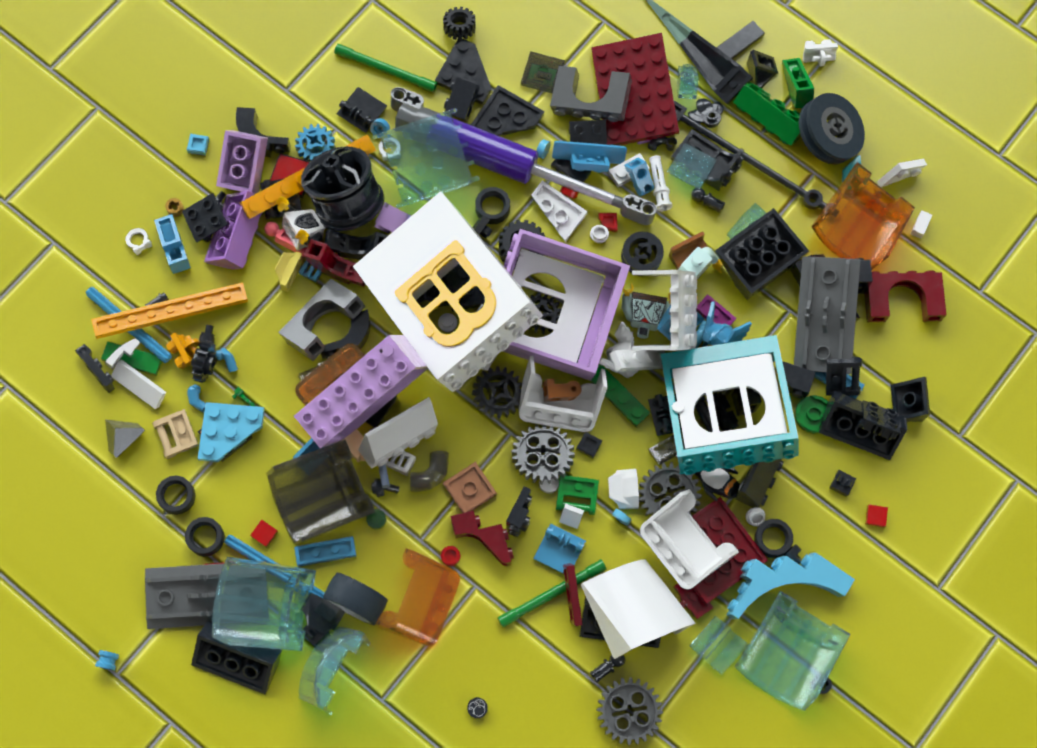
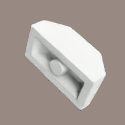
(624, 489)

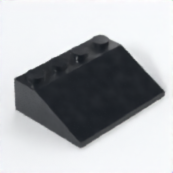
(761, 253)

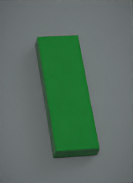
(140, 360)

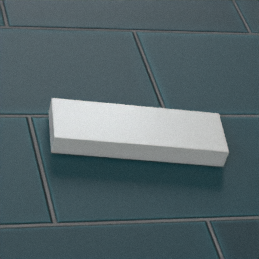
(138, 384)

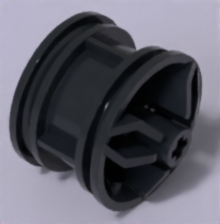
(343, 188)

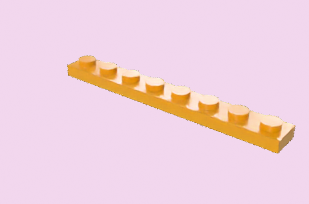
(290, 185)
(169, 310)

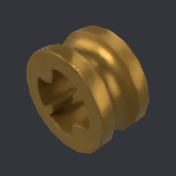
(178, 203)

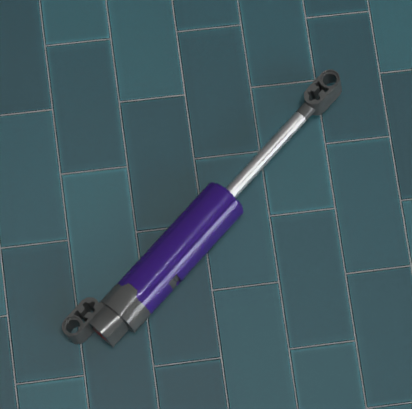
(514, 159)

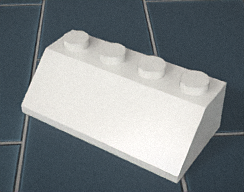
(398, 434)

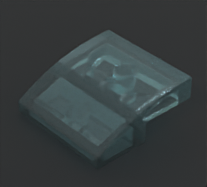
(718, 645)

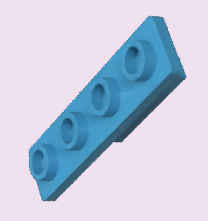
(589, 156)

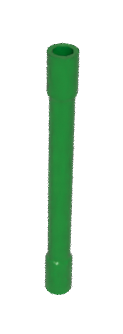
(421, 82)
(514, 614)

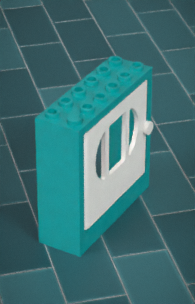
(725, 368)

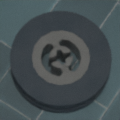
(842, 122)

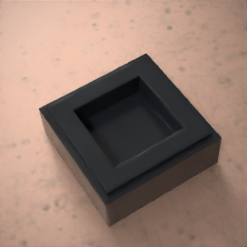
(589, 445)

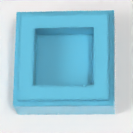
(197, 144)

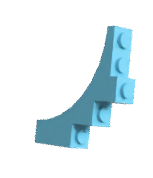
(761, 579)

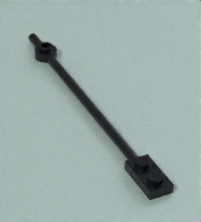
(811, 194)

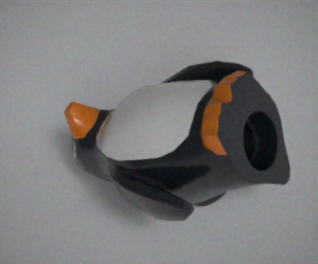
(719, 482)

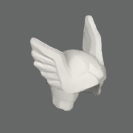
(625, 342)

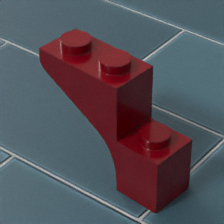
(491, 537)

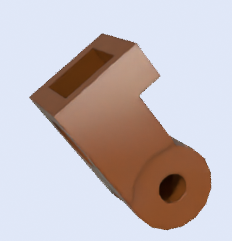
(560, 392)

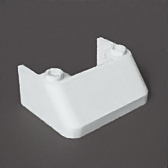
(572, 415)

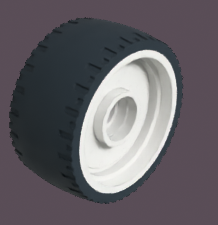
(355, 598)

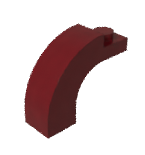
(331, 264)

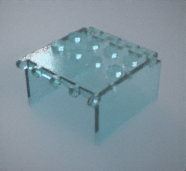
(427, 157)

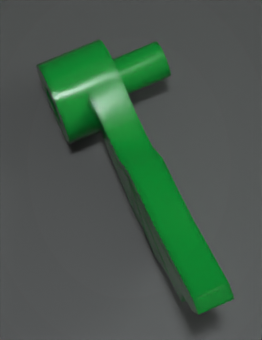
(239, 392)

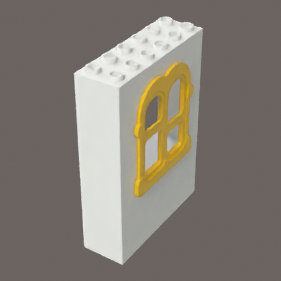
(416, 260)

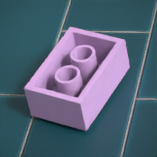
(241, 161)

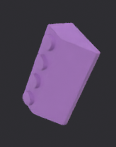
(232, 242)

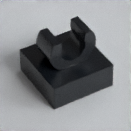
(481, 228)
(842, 483)
(313, 635)

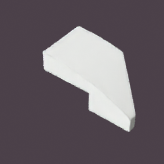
(127, 349)

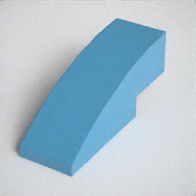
(172, 244)

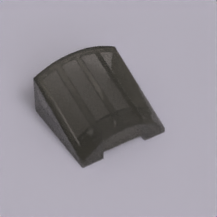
(318, 492)

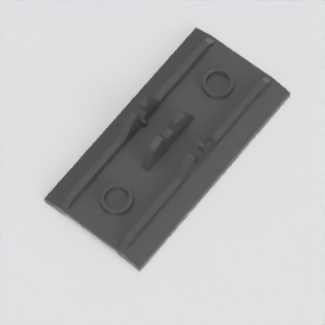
(826, 311)
(181, 595)

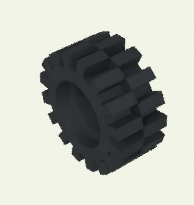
(459, 15)

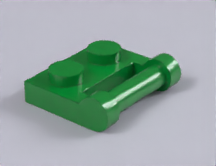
(578, 488)

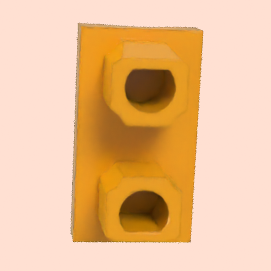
(186, 348)

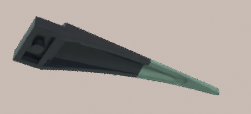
(717, 68)

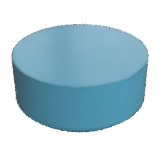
(543, 148)
(621, 517)

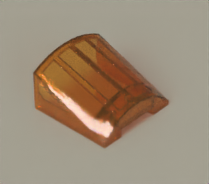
(862, 219)

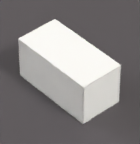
(921, 224)

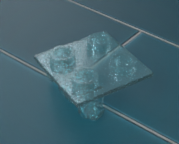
(691, 166)

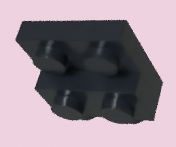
(519, 516)

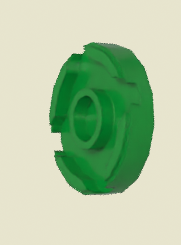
(810, 413)

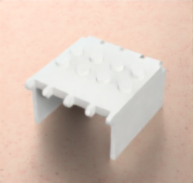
(682, 309)

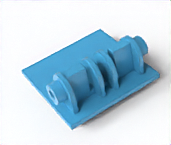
(559, 548)

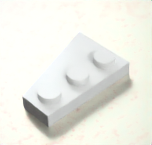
(559, 209)

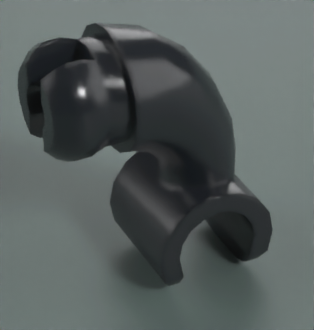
(654, 143)

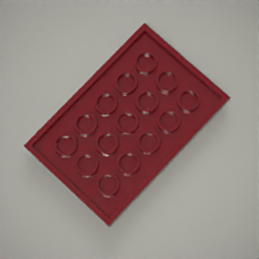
(651, 101)

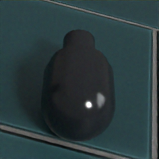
(207, 335)

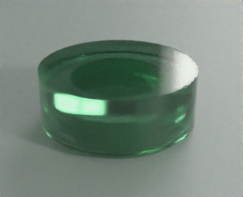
(376, 520)

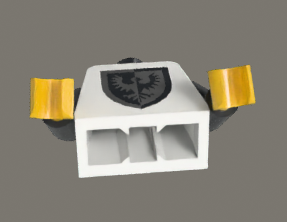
(300, 224)

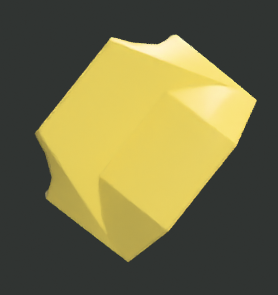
(288, 268)

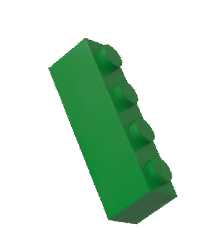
(769, 113)

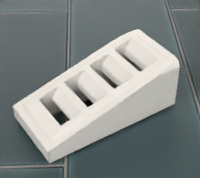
(407, 467)

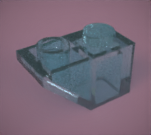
(687, 82)

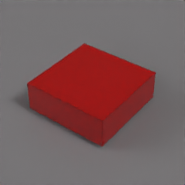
(876, 515)
(264, 533)

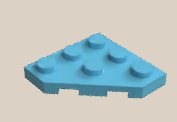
(227, 428)

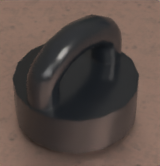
(793, 552)

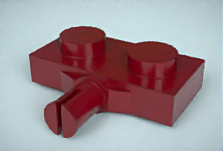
(692, 602)

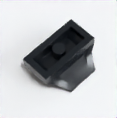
(321, 613)

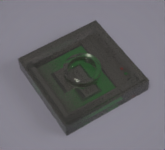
(541, 72)

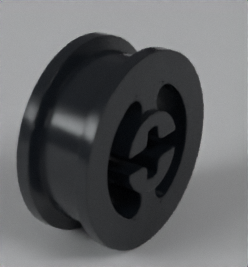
(646, 243)

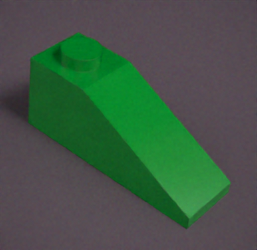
(798, 82)

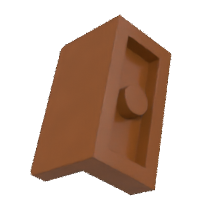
(683, 250)

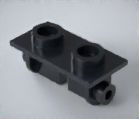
(725, 419)

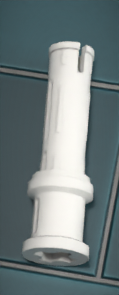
(661, 190)

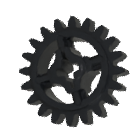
(492, 387)

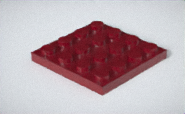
(723, 527)

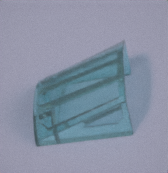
(261, 604)
(791, 653)
(324, 664)

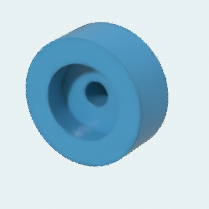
(379, 126)

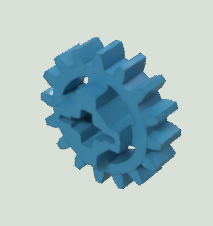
(314, 136)

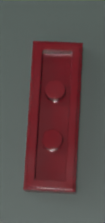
(572, 594)

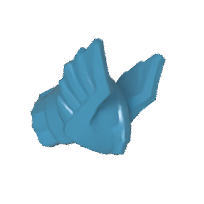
(722, 333)

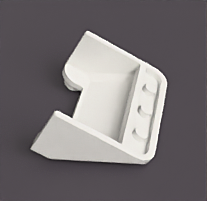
(682, 542)

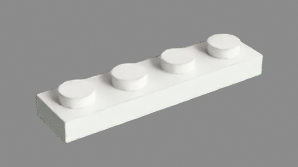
(637, 359)

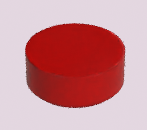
(568, 192)
(450, 556)

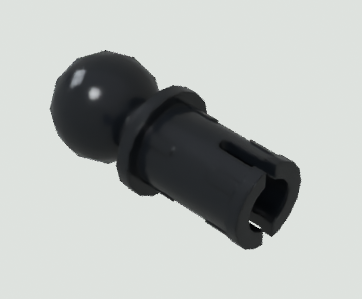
(708, 200)
(607, 667)

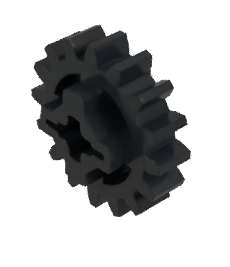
(548, 315)
(204, 361)

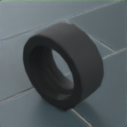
(493, 192)
(162, 487)
(783, 526)
(191, 528)

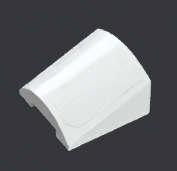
(634, 606)

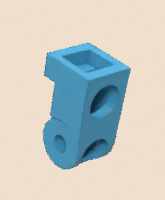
(640, 176)

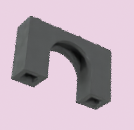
(609, 107)
(328, 299)

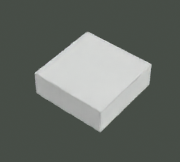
(571, 516)

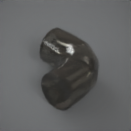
(433, 475)

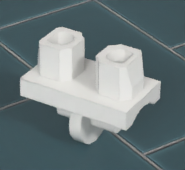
(819, 52)

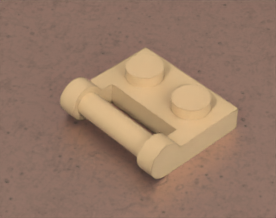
(181, 431)

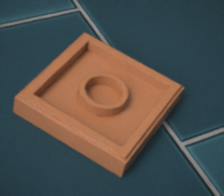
(469, 488)

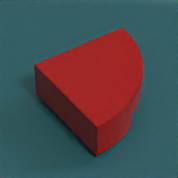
(609, 220)

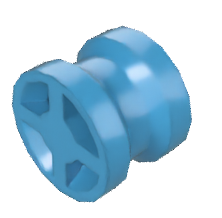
(107, 660)

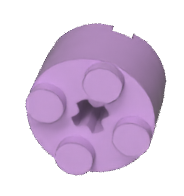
(390, 218)

